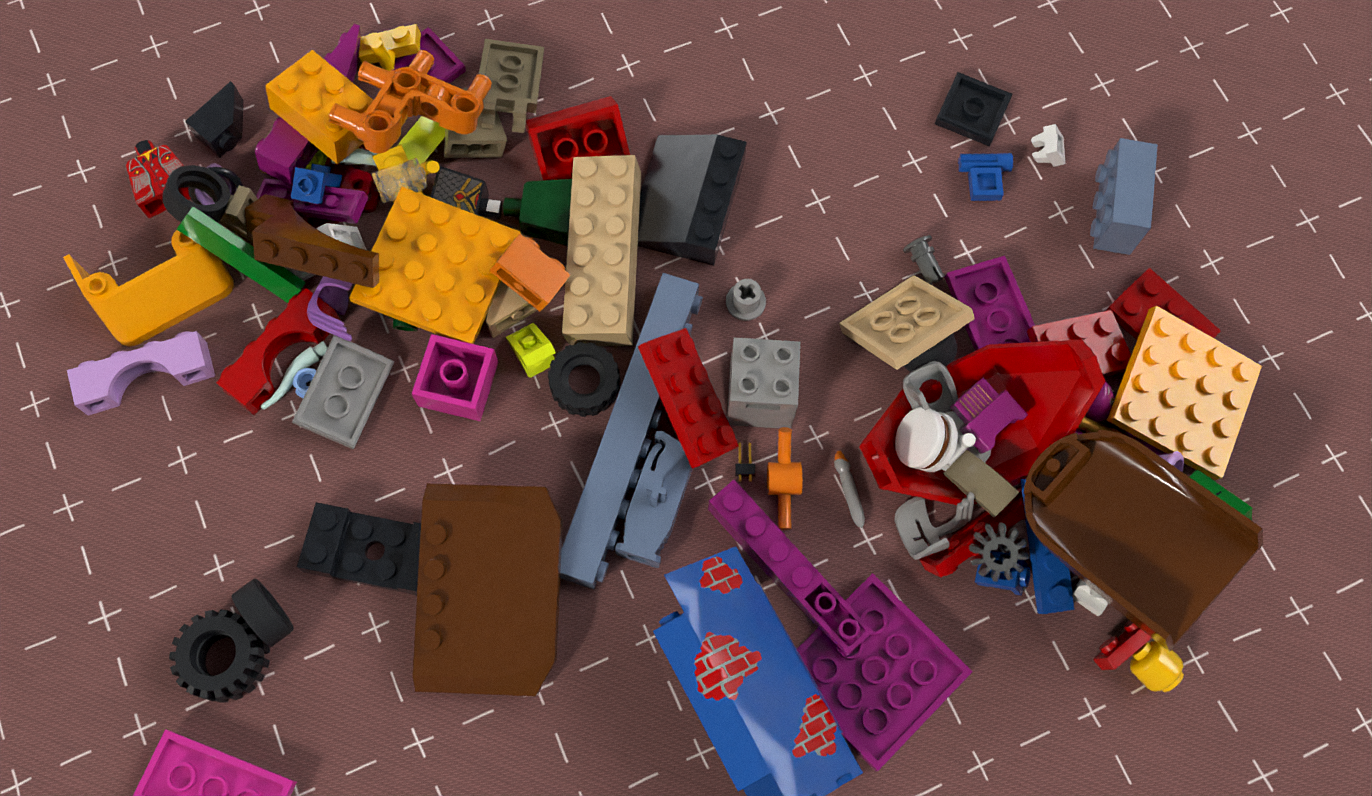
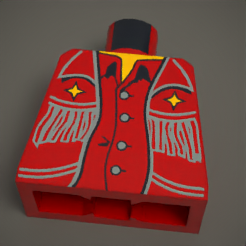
(149, 176)

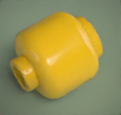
(1157, 667)

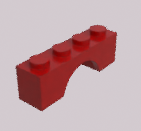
(250, 376)

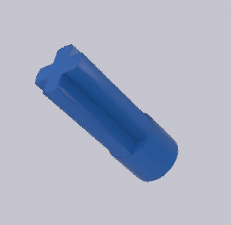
(997, 160)

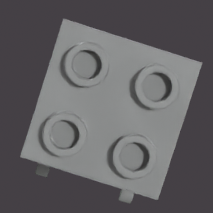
(763, 383)

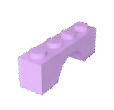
(101, 383)

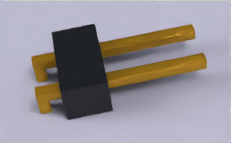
(744, 469)

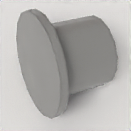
(746, 300)

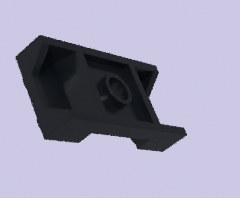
(340, 542)

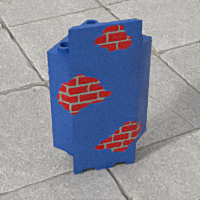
(751, 683)

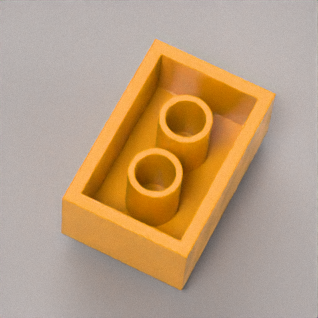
(304, 100)

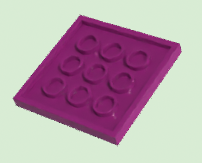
(888, 680)

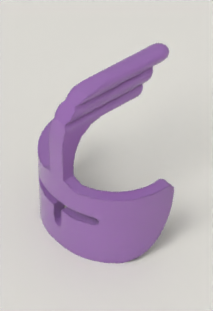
(335, 295)

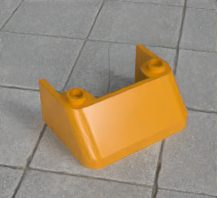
(159, 295)

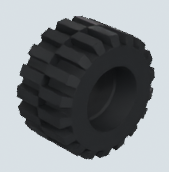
(195, 644)

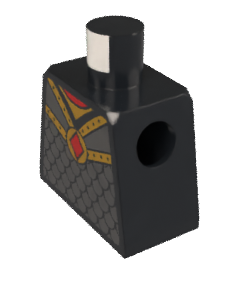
(465, 193)

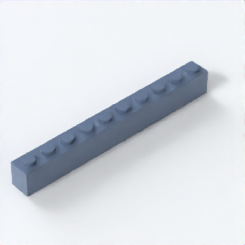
(624, 442)

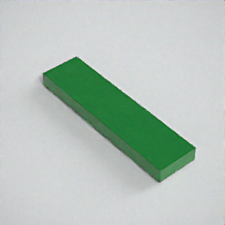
(239, 254)

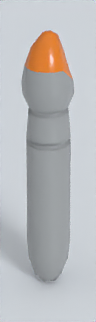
(843, 468)

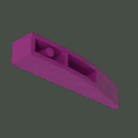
(284, 145)
(788, 567)

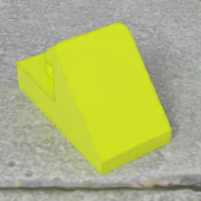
(532, 349)

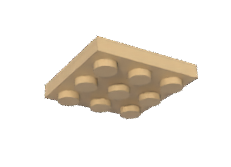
(906, 321)

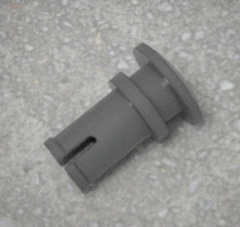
(925, 259)

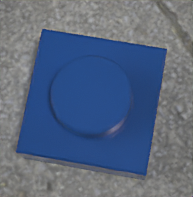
(985, 184)

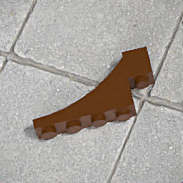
(291, 242)

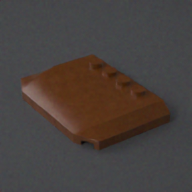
(487, 590)

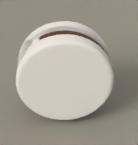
(926, 439)

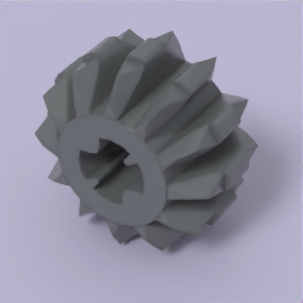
(1005, 561)

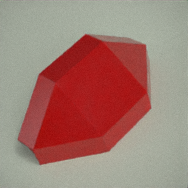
(1046, 378)

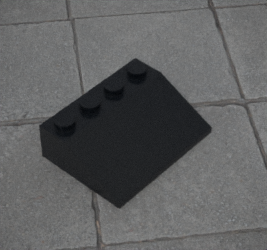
(689, 194)

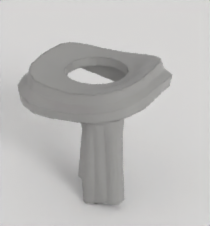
(935, 371)

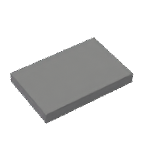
(343, 392)

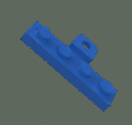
(1049, 574)

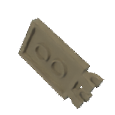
(514, 78)

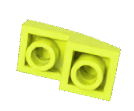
(422, 139)

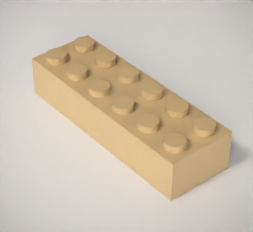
(602, 251)

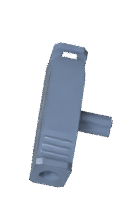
(655, 502)

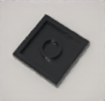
(973, 109)

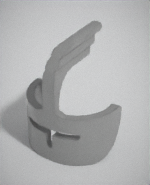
(915, 511)

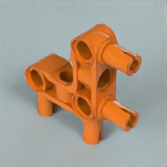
(410, 93)

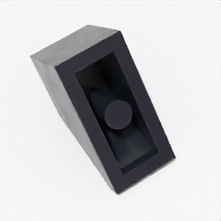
(219, 121)

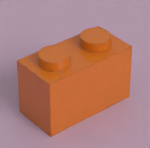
(530, 272)

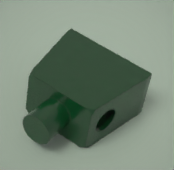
(543, 209)

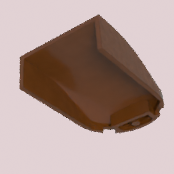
(1137, 530)

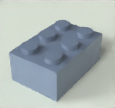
(1124, 196)

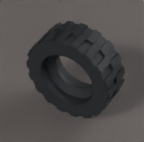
(579, 355)

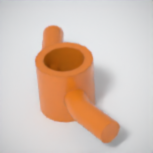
(784, 478)

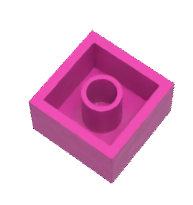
(455, 377)

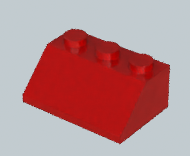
(576, 132)

